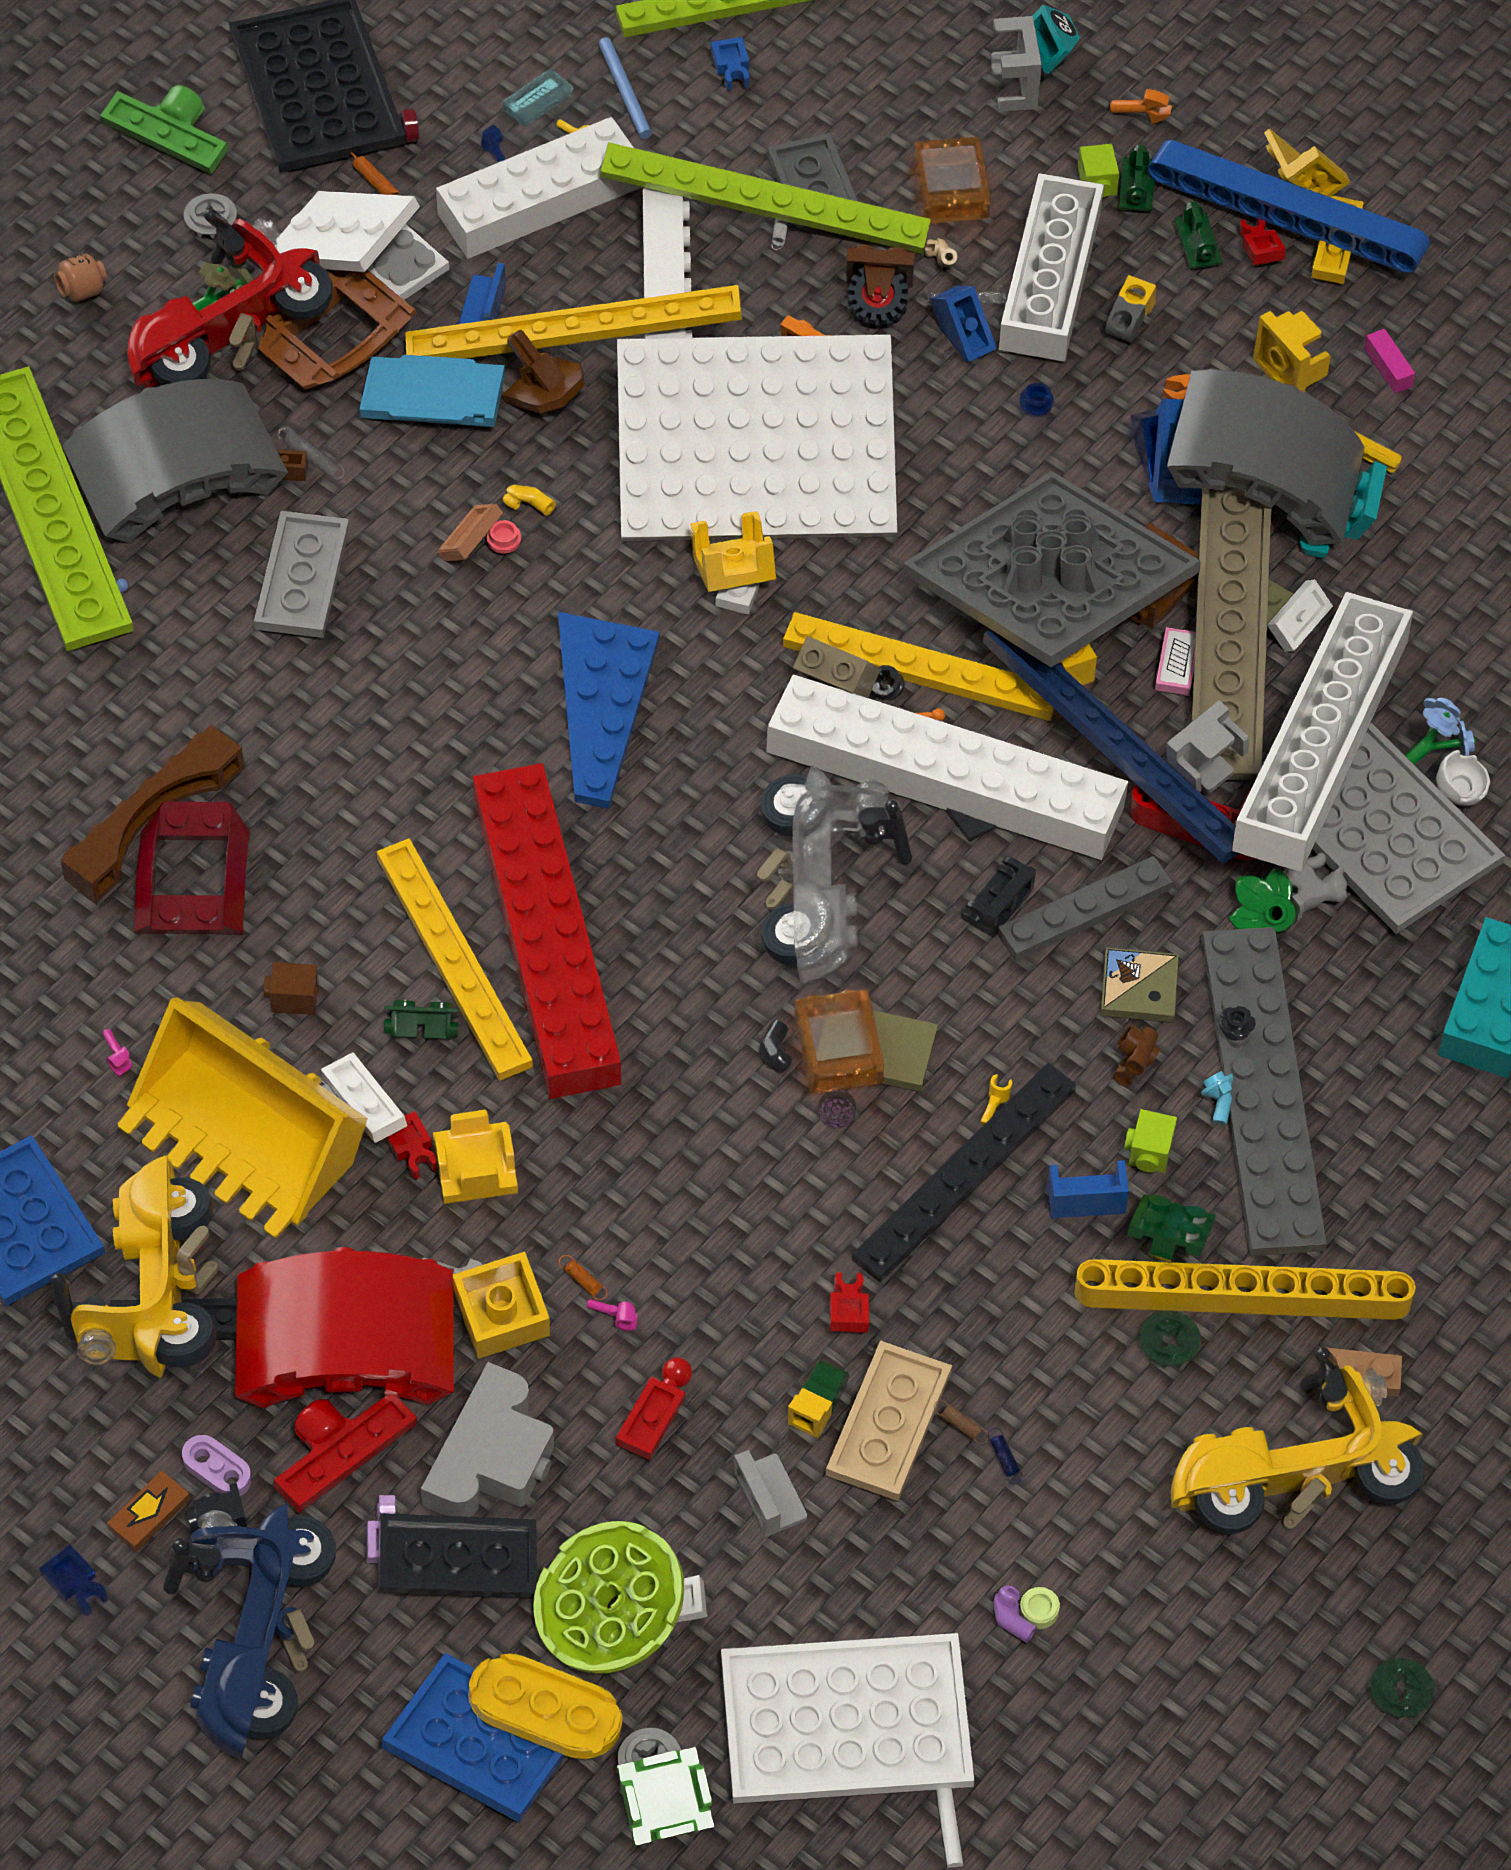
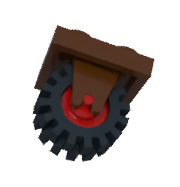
(878, 283)

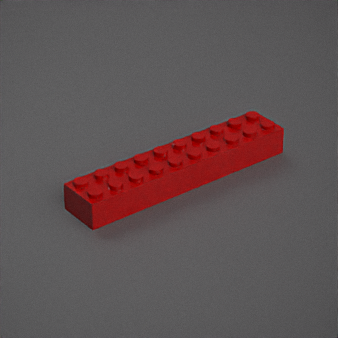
(547, 931)

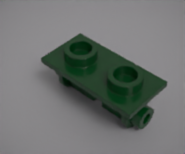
(1136, 182)
(1197, 237)
(435, 1018)

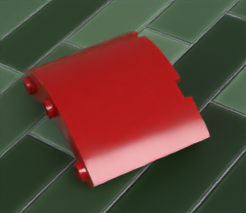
(344, 1325)

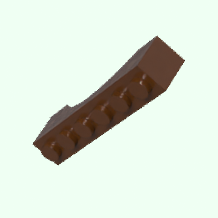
(200, 767)

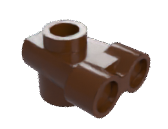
(1139, 1053)

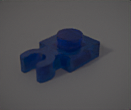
(72, 1576)

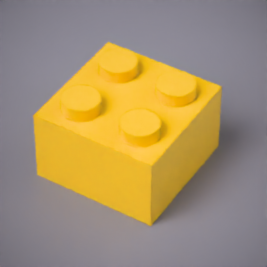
(501, 1305)

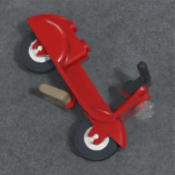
(179, 338)

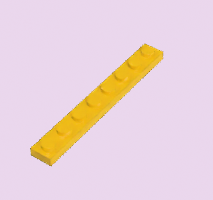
(924, 666)
(454, 960)

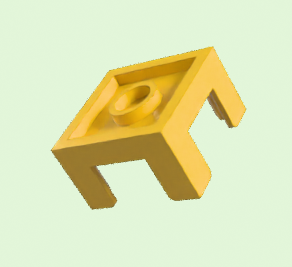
(734, 561)

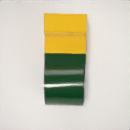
(817, 1398)

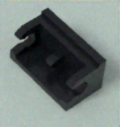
(1000, 896)

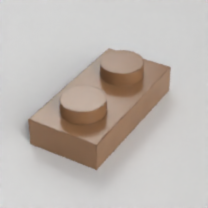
(1383, 1364)

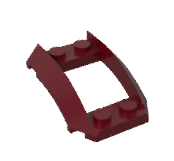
(192, 912)

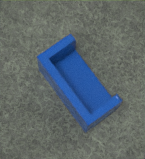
(1088, 1194)

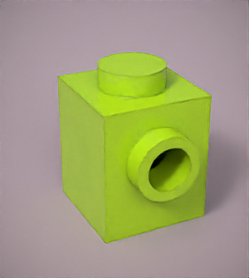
(1151, 1141)

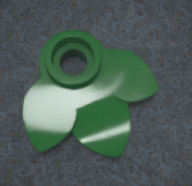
(1261, 898)

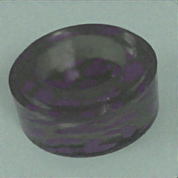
(837, 1109)

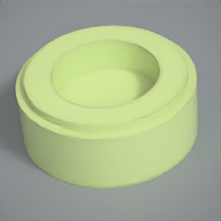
(1040, 1607)

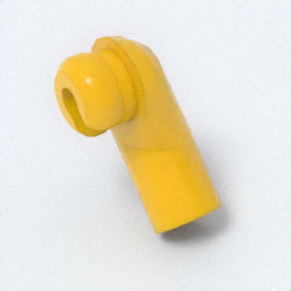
(531, 495)

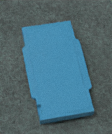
(433, 390)

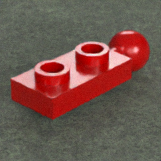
(655, 1409)

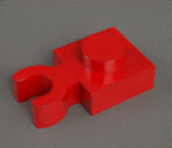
(1260, 244)
(413, 1143)
(849, 1306)

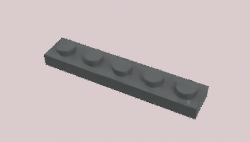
(1084, 908)

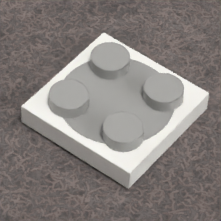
(408, 263)

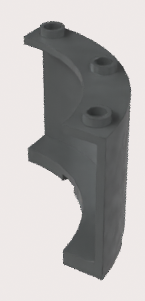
(1272, 446)
(171, 449)

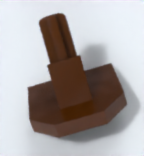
(545, 379)

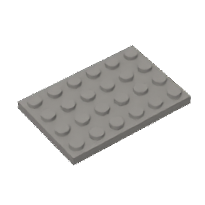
(1400, 836)

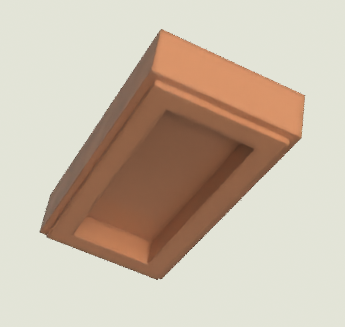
(469, 532)

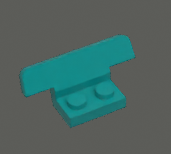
(1362, 511)

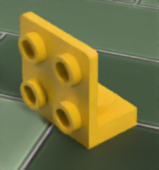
(1308, 170)

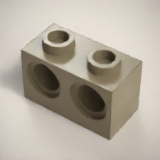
(836, 667)

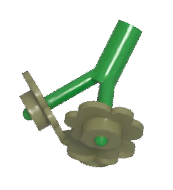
(219, 276)

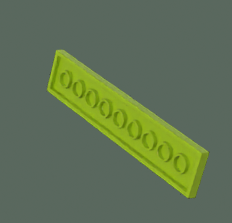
(55, 519)

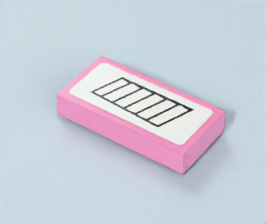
(1176, 662)

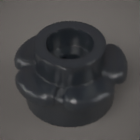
(1234, 1030)

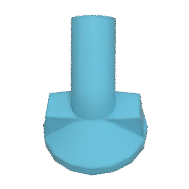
(1219, 1089)

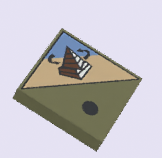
(1139, 984)

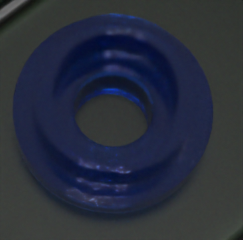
(1036, 399)

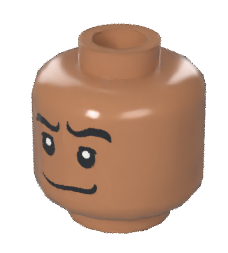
(80, 277)

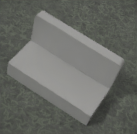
(769, 1492)

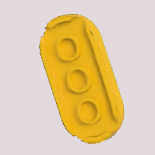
(545, 1706)

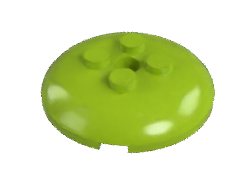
(587, 1575)

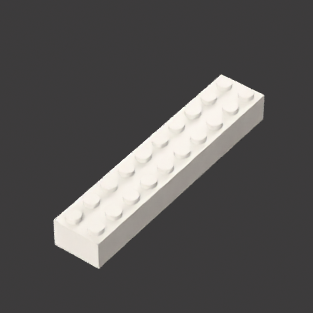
(1322, 732)
(947, 766)

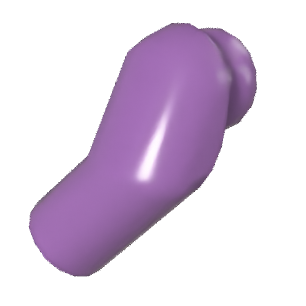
(1008, 1615)

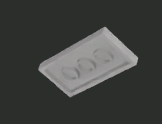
(301, 574)

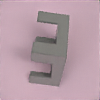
(1020, 64)

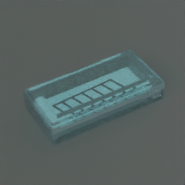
(537, 97)

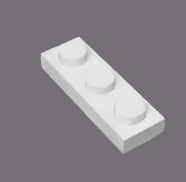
(361, 1091)

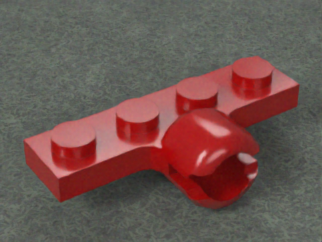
(339, 1446)

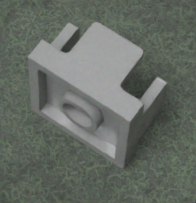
(1198, 748)

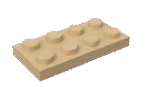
(889, 1420)

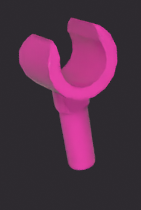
(119, 1060)
(625, 1313)

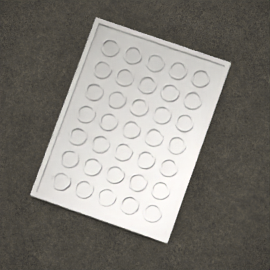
(760, 428)

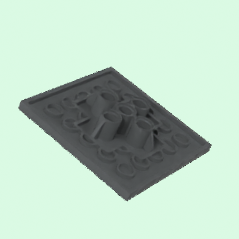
(1051, 568)

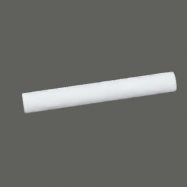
(949, 1827)

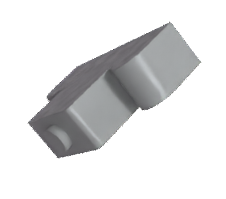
(490, 1448)

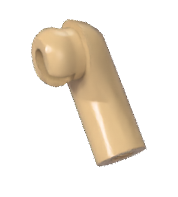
(939, 248)

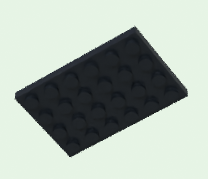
(316, 83)

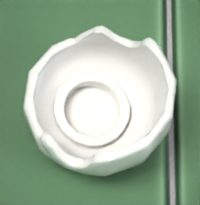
(1462, 779)

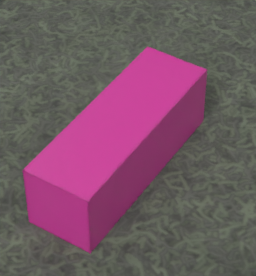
(1389, 361)

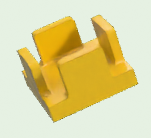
(1282, 352)
(475, 1158)

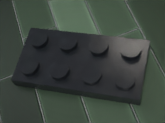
(457, 1556)

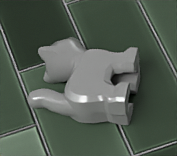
(1310, 890)

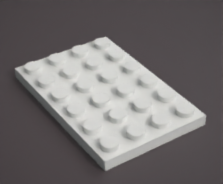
(846, 1718)

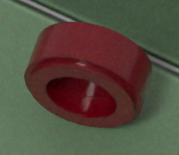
(410, 125)

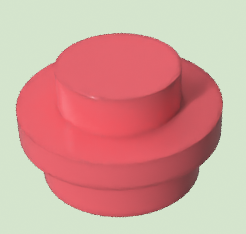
(504, 537)

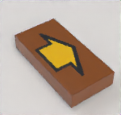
(148, 1511)

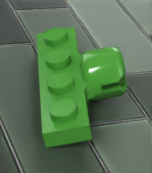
(168, 126)

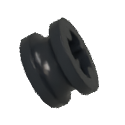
(892, 692)

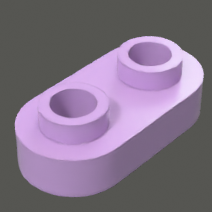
(219, 1467)

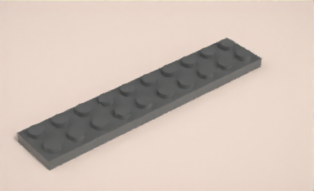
(1266, 1095)

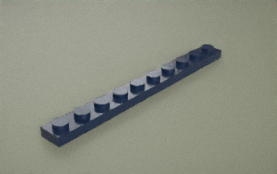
(1121, 747)

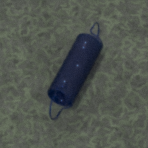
(1004, 1455)

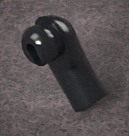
(772, 1048)

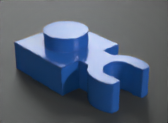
(732, 59)

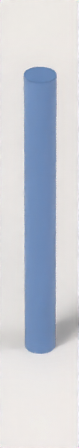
(625, 88)

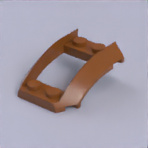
(306, 366)

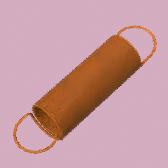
(583, 1277)

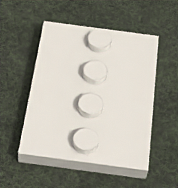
(348, 227)

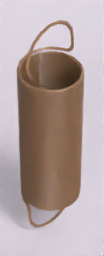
(961, 1422)

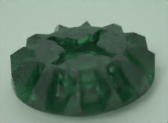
(1168, 1324)
(1416, 1679)

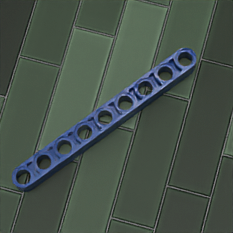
(1289, 206)

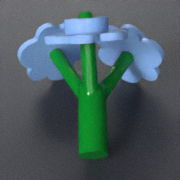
(1442, 719)

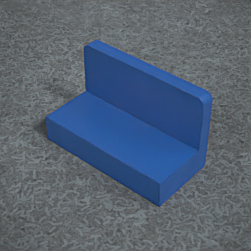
(484, 297)

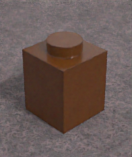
(292, 988)

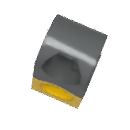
(1130, 309)

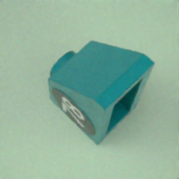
(1054, 36)

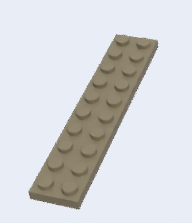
(1233, 617)

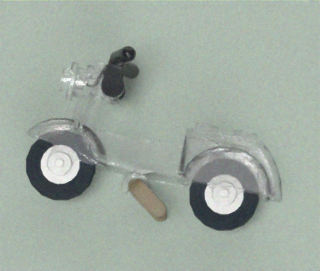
(817, 925)

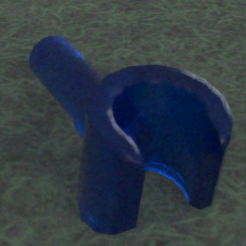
(490, 139)

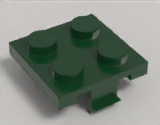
(1171, 1226)

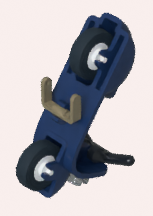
(239, 1692)

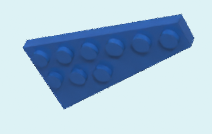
(603, 688)

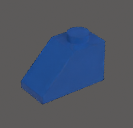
(964, 321)

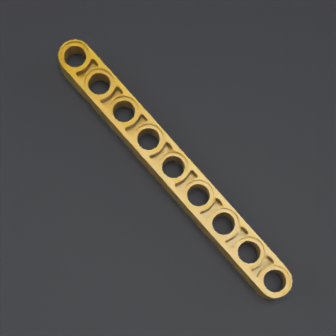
(1259, 1279)

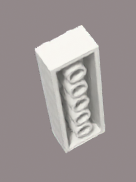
(531, 189)
(1051, 267)

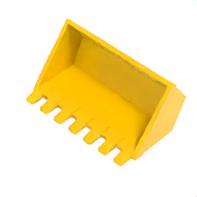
(242, 1115)

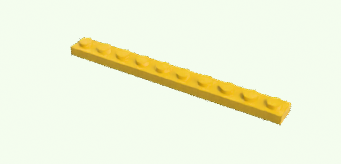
(580, 324)

